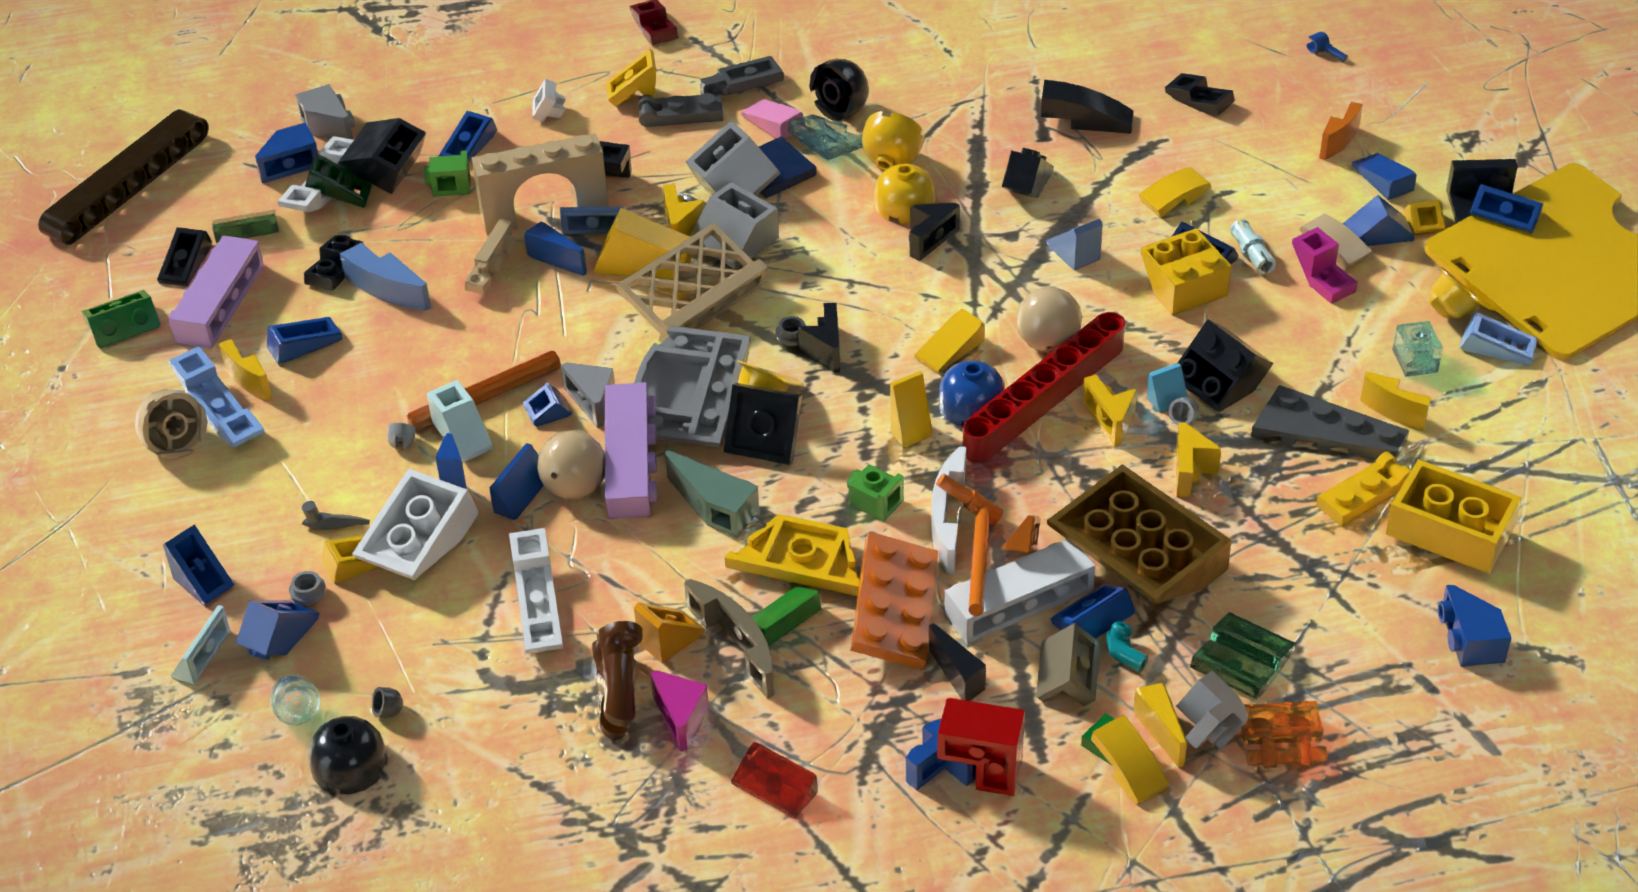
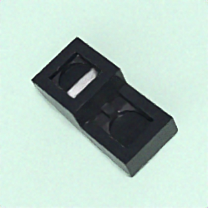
(1195, 93)

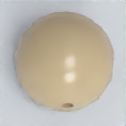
(1048, 318)
(571, 464)

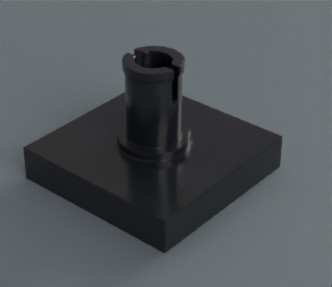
(762, 423)

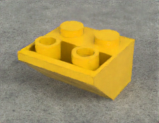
(1186, 271)

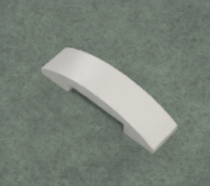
(308, 198)
(946, 534)
(535, 591)

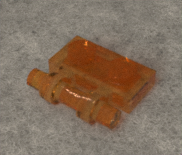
(1283, 724)

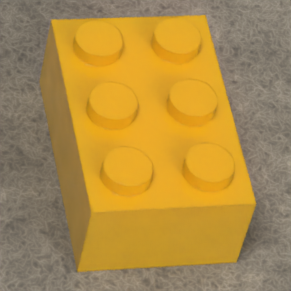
(1453, 516)

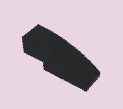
(1085, 108)

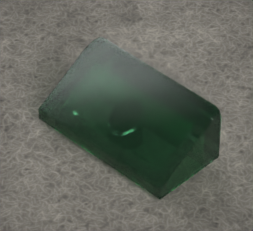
(246, 225)

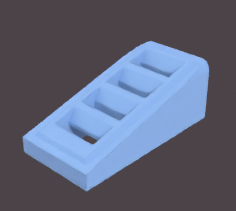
(1488, 336)

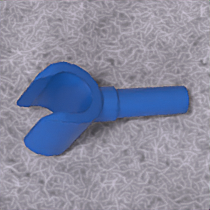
(1320, 42)

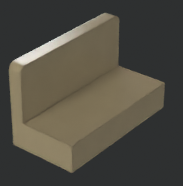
(1069, 665)

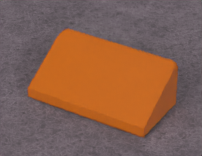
(1026, 536)

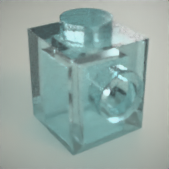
(1417, 348)

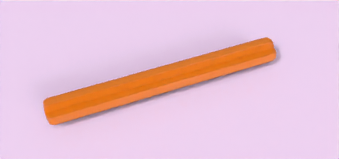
(496, 384)

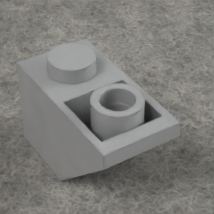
(325, 113)

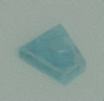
(825, 136)

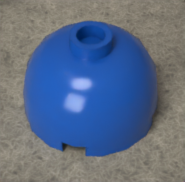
(967, 389)

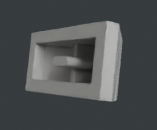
(587, 388)

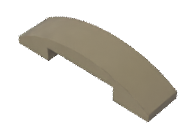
(715, 607)

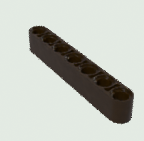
(123, 177)

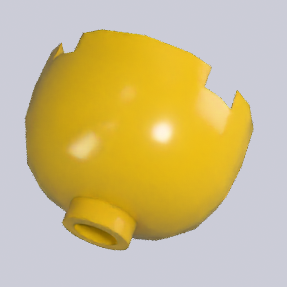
(891, 139)
(900, 189)

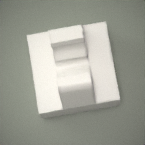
(547, 102)

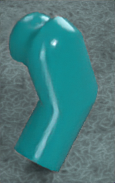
(1120, 647)

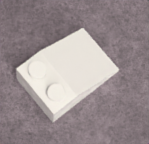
(417, 525)

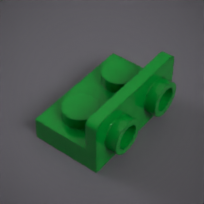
(121, 318)

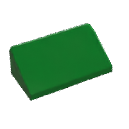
(787, 612)

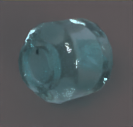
(297, 713)

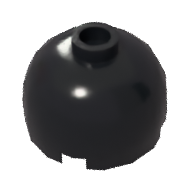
(839, 88)
(347, 755)

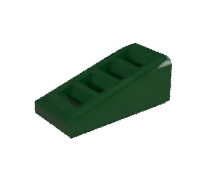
(333, 180)

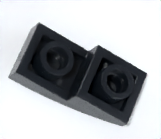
(328, 271)

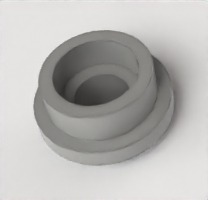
(307, 588)

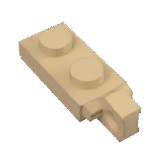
(490, 257)

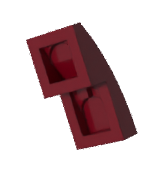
(653, 22)

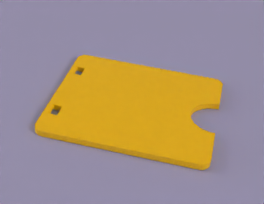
(1567, 276)

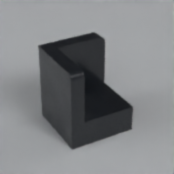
(616, 159)

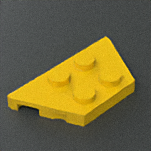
(800, 553)

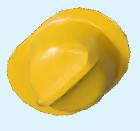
(1453, 298)
(765, 378)

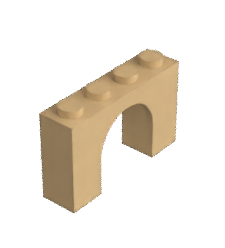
(503, 172)

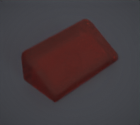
(775, 780)

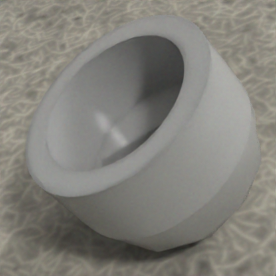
(1179, 408)
(400, 433)

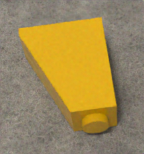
(635, 244)

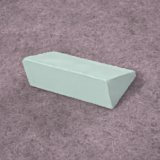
(203, 647)

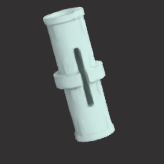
(1253, 246)

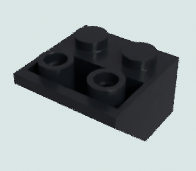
(384, 152)
(1222, 367)

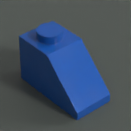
(286, 153)
(274, 627)

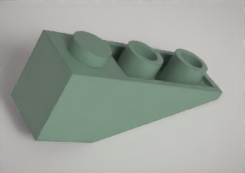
(716, 496)

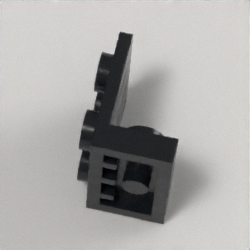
(1467, 176)

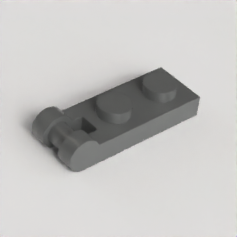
(679, 109)

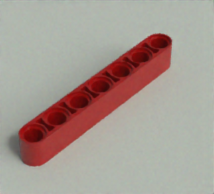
(1043, 387)

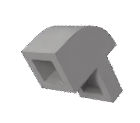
(1213, 710)

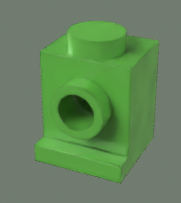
(448, 175)
(875, 491)

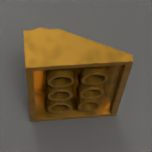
(1144, 536)

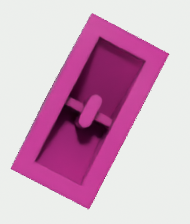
(681, 705)

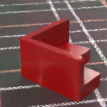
(985, 738)

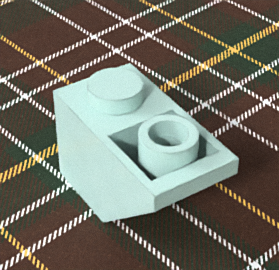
(456, 413)

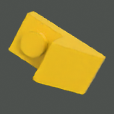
(637, 76)
(680, 214)
(1110, 411)
(1193, 456)

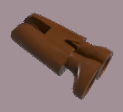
(616, 675)

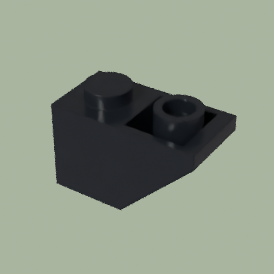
(1027, 173)

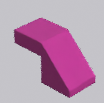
(1318, 260)

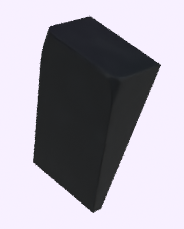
(184, 256)
(959, 665)

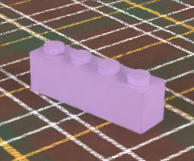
(216, 292)
(628, 450)

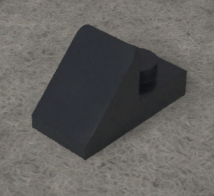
(931, 227)
(822, 341)

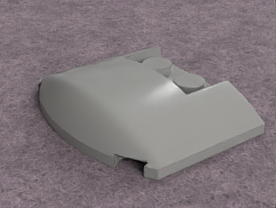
(693, 383)

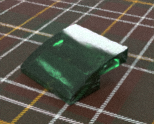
(1243, 655)

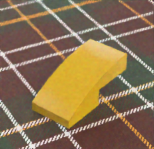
(1174, 188)
(245, 371)
(1399, 405)
(1131, 757)

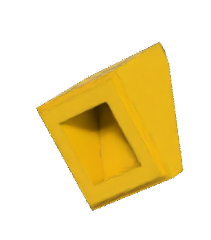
(1425, 217)

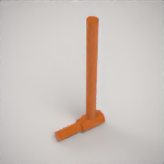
(985, 514)

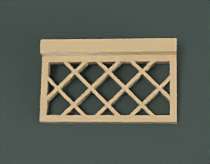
(714, 298)

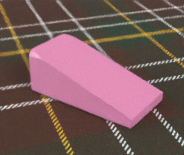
(772, 117)

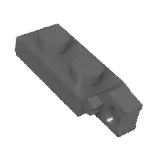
(743, 77)

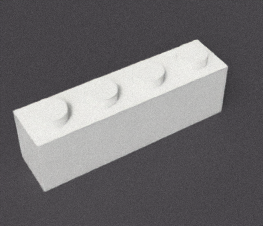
(1021, 590)

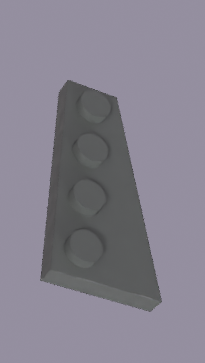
(1310, 419)

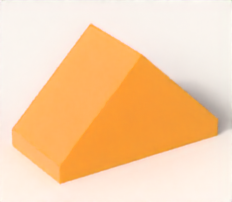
(665, 630)

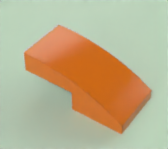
(1340, 131)

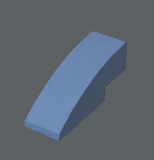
(384, 278)

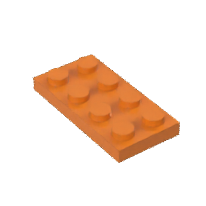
(895, 601)

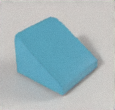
(1166, 386)

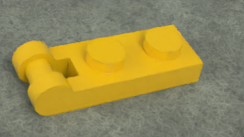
(1363, 489)

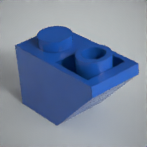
(1474, 628)

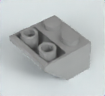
(732, 158)
(742, 217)

